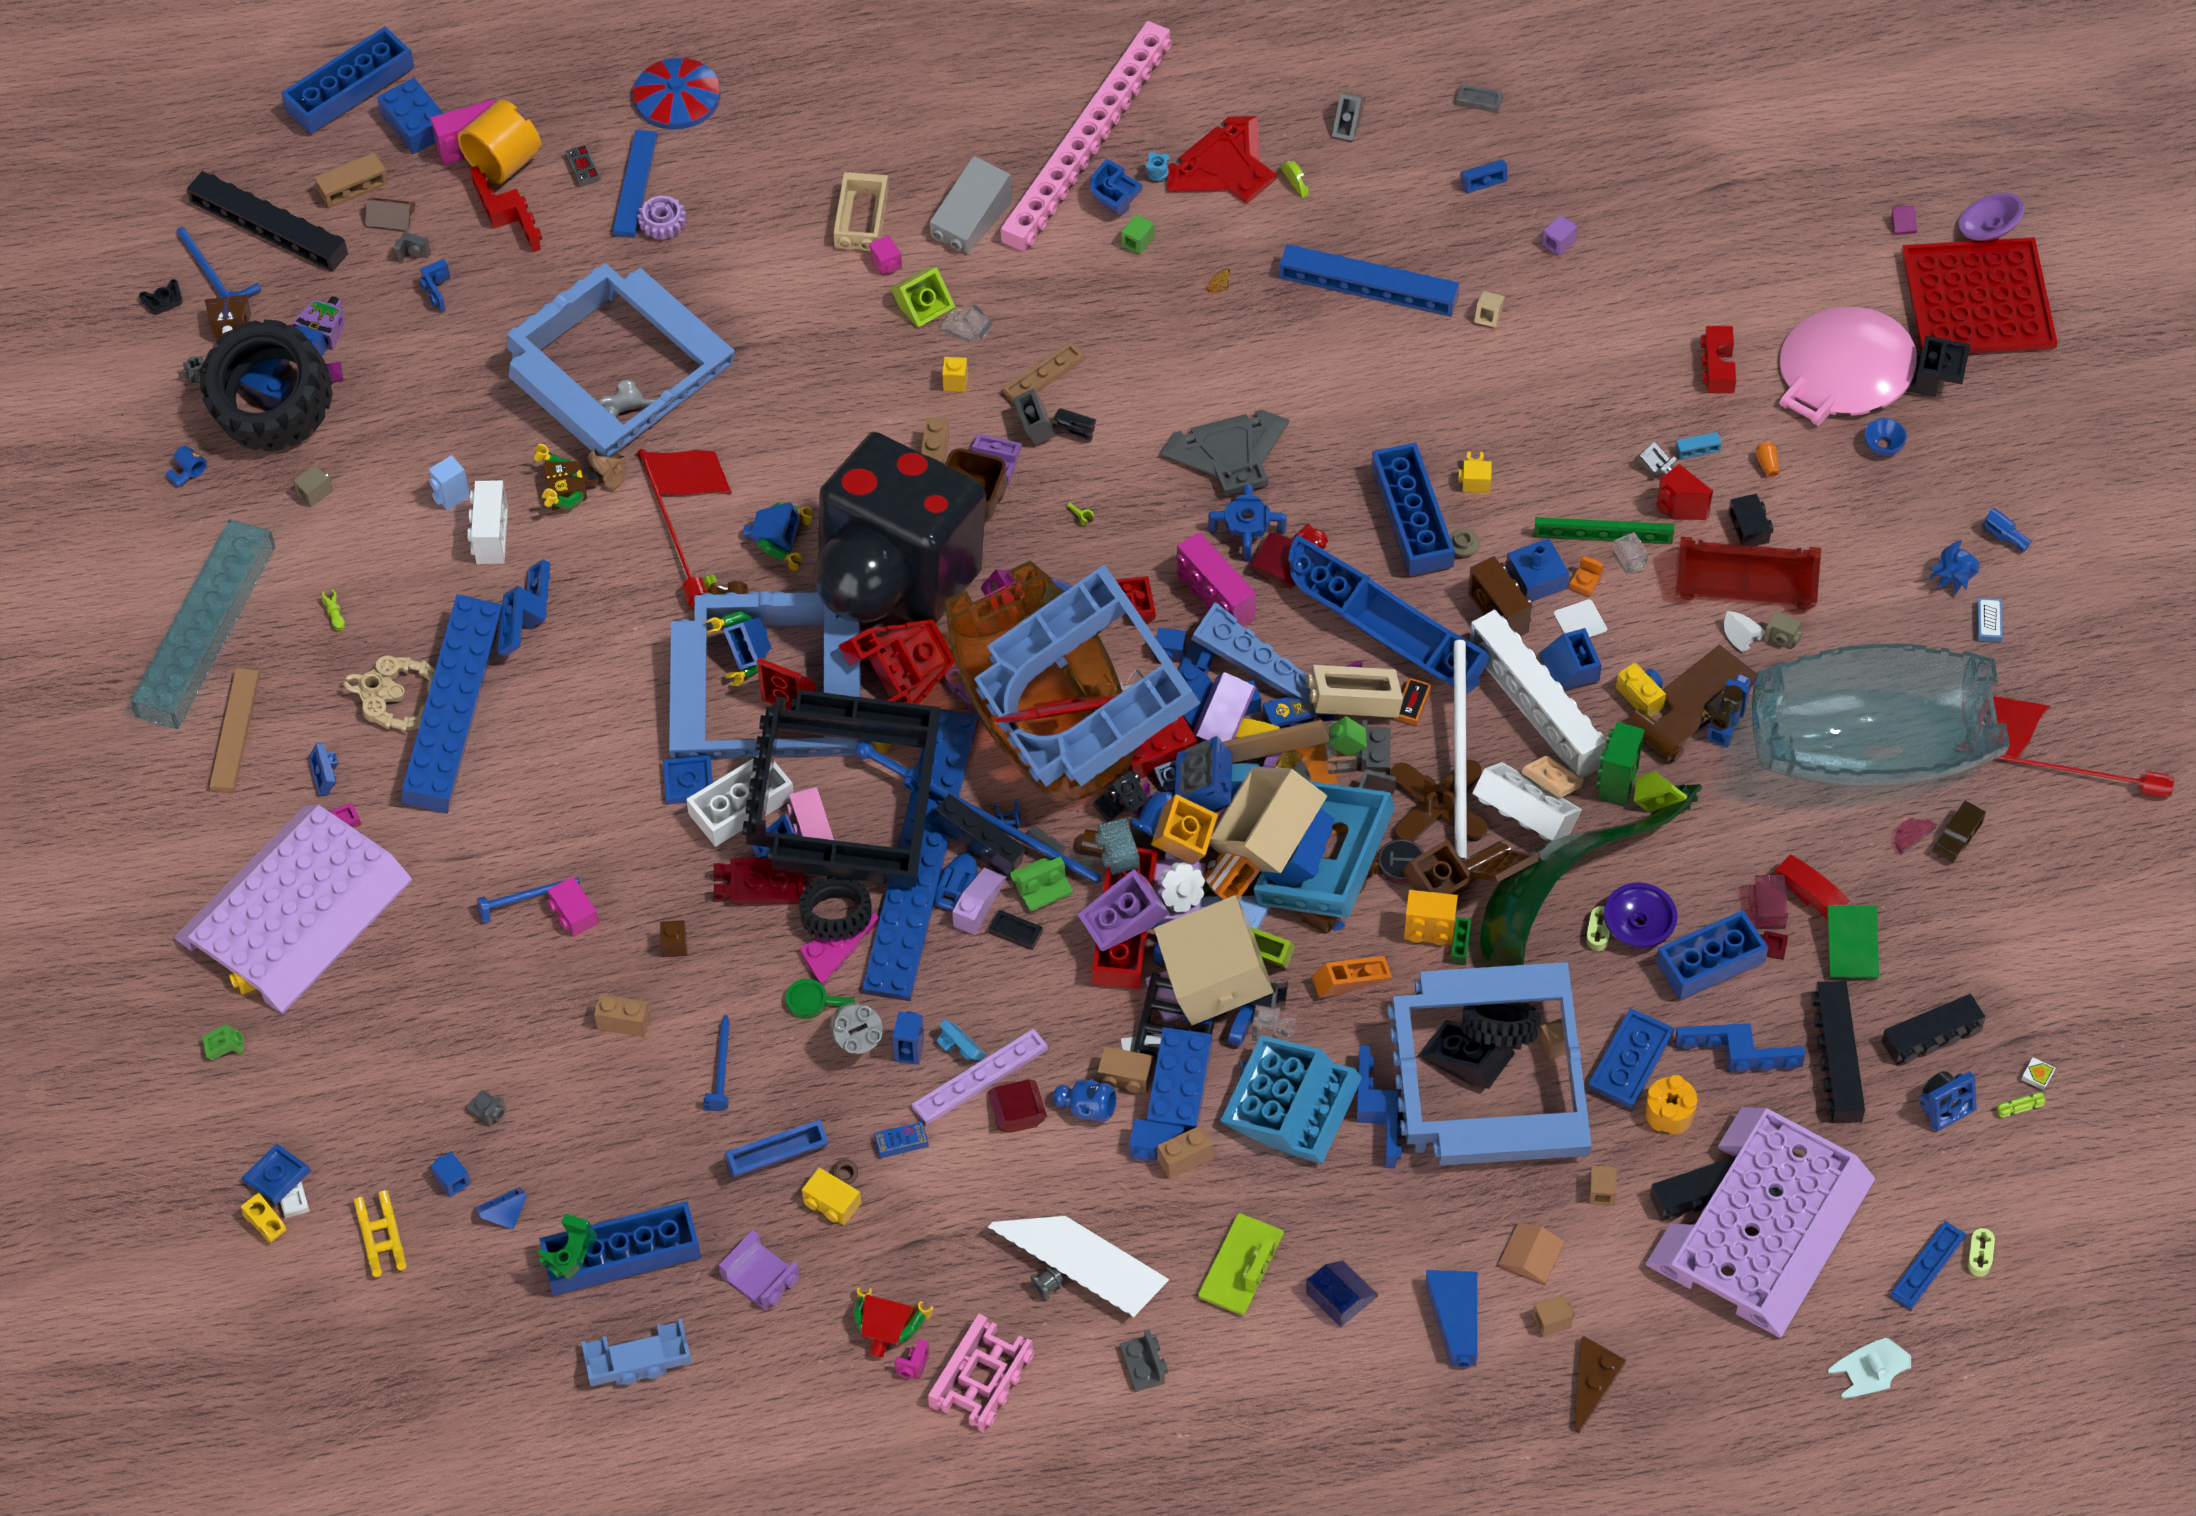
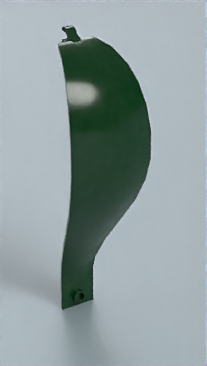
(1521, 895)

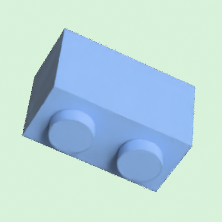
(448, 483)

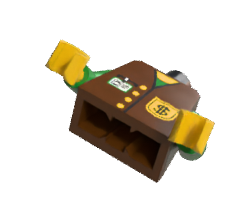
(564, 480)

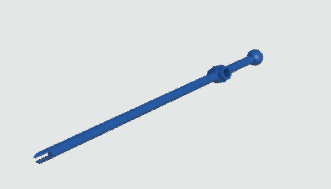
(912, 780)

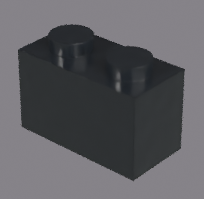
(1750, 520)

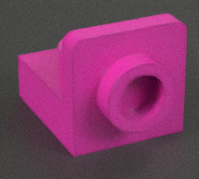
(916, 1361)

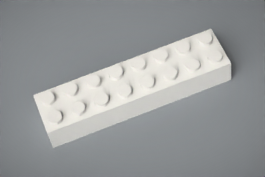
(1538, 695)

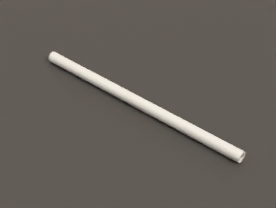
(1460, 748)

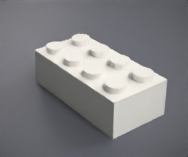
(1526, 802)
(722, 805)

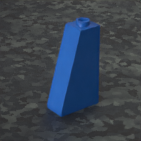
(1456, 1312)

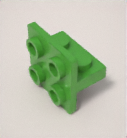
(1042, 882)

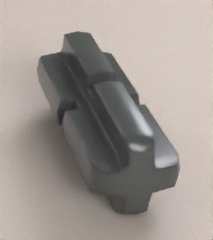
(1042, 836)

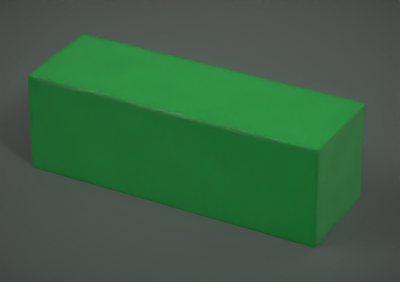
(1460, 941)

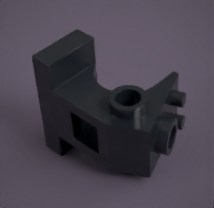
(1124, 788)

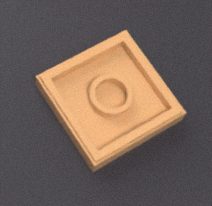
(1552, 776)

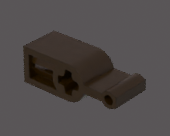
(1959, 831)

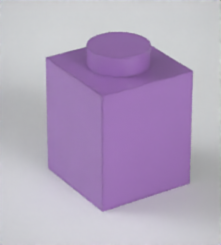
(1559, 235)

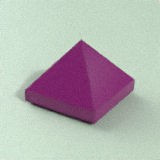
(335, 371)

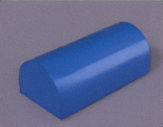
(1484, 176)

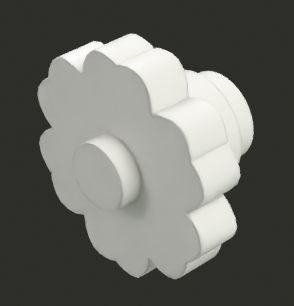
(1181, 887)

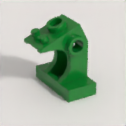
(580, 1236)

